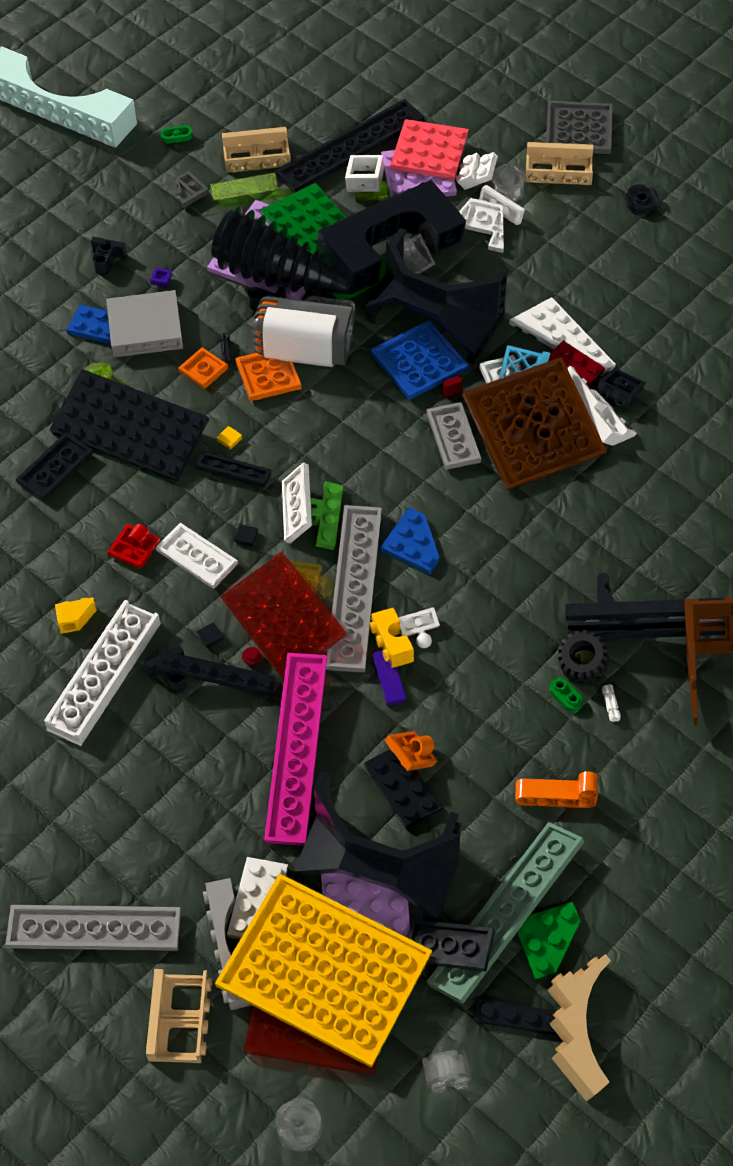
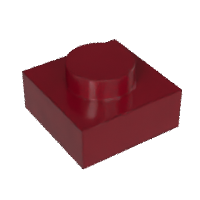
(452, 386)

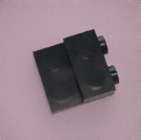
(620, 387)

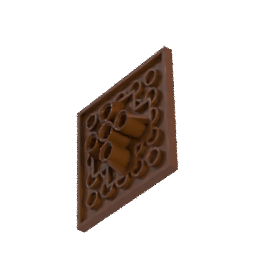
(523, 453)

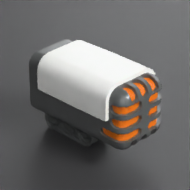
(304, 331)

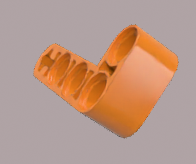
(558, 792)

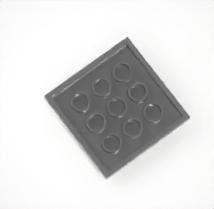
(580, 124)

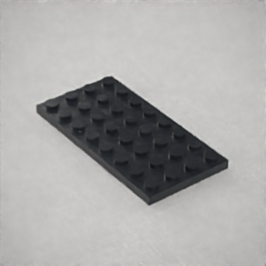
(130, 424)

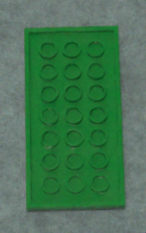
(305, 215)

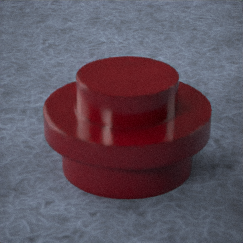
(251, 656)

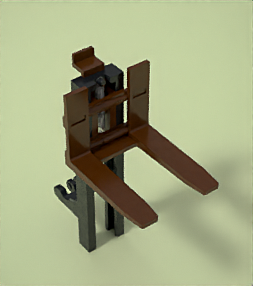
(701, 618)

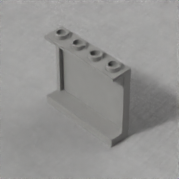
(144, 323)

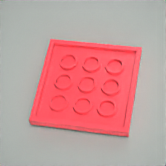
(429, 149)

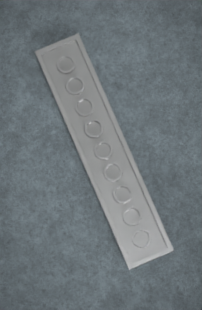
(355, 587)

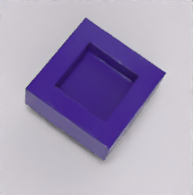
(161, 277)

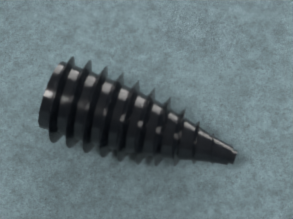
(270, 255)

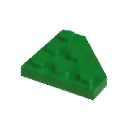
(547, 938)

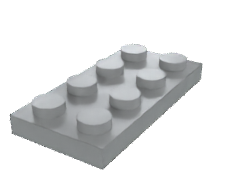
(453, 436)

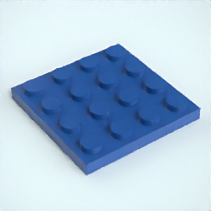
(419, 359)

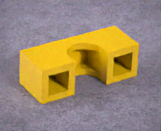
(395, 649)

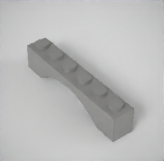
(222, 902)

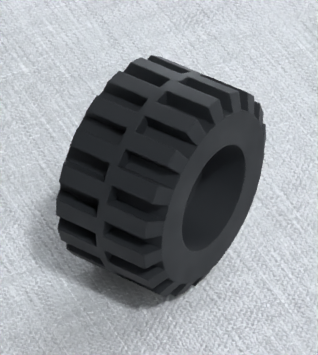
(580, 642)

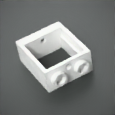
(371, 181)

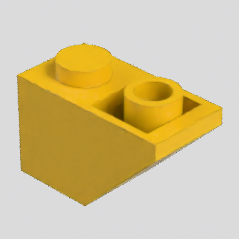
(74, 614)

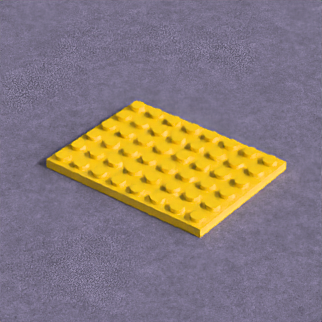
(324, 969)

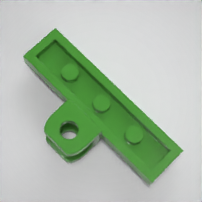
(327, 515)

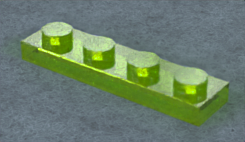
(244, 186)

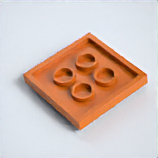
(266, 376)

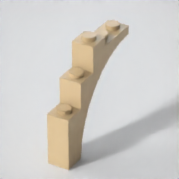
(575, 1052)

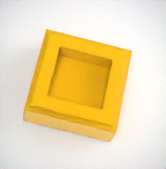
(229, 437)

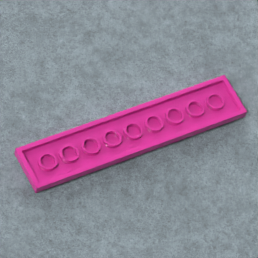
(296, 749)

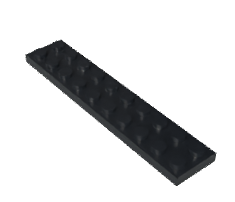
(355, 141)

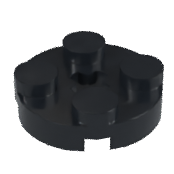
(641, 206)

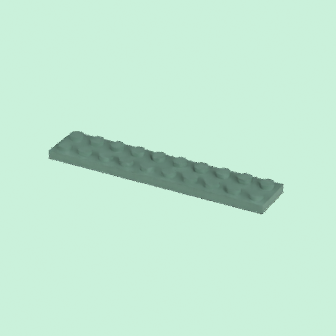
(513, 904)

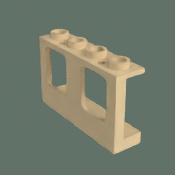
(256, 143)
(559, 156)
(164, 1017)

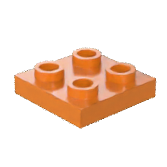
(412, 750)

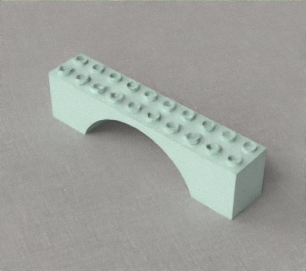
(99, 115)

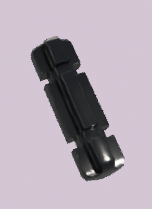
(226, 348)

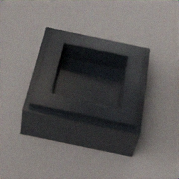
(246, 535)
(210, 635)

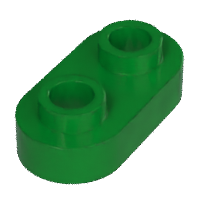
(176, 134)
(564, 694)

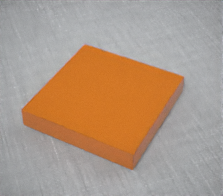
(203, 368)

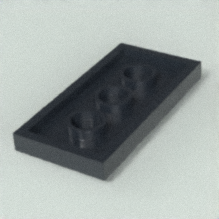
(54, 466)
(402, 789)
(454, 944)

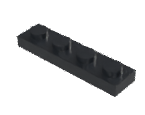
(233, 469)
(515, 1016)

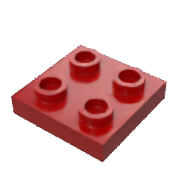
(134, 545)

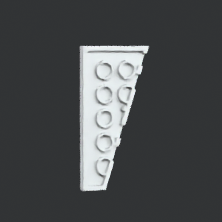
(553, 325)

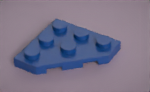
(412, 542)

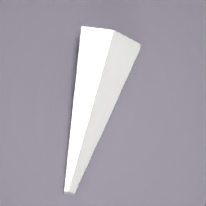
(607, 423)

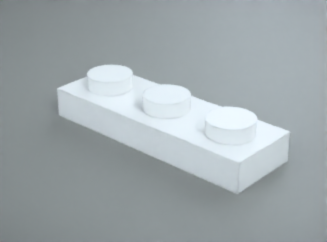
(510, 209)

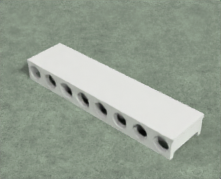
(102, 674)

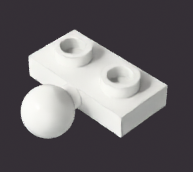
(419, 623)

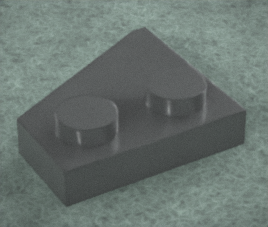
(190, 189)

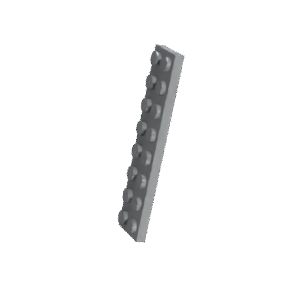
(93, 927)

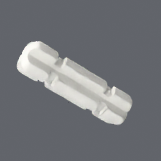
(611, 703)

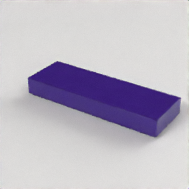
(389, 680)

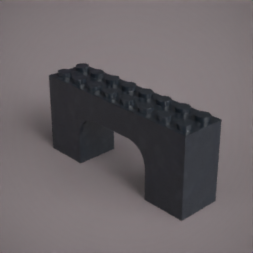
(418, 210)

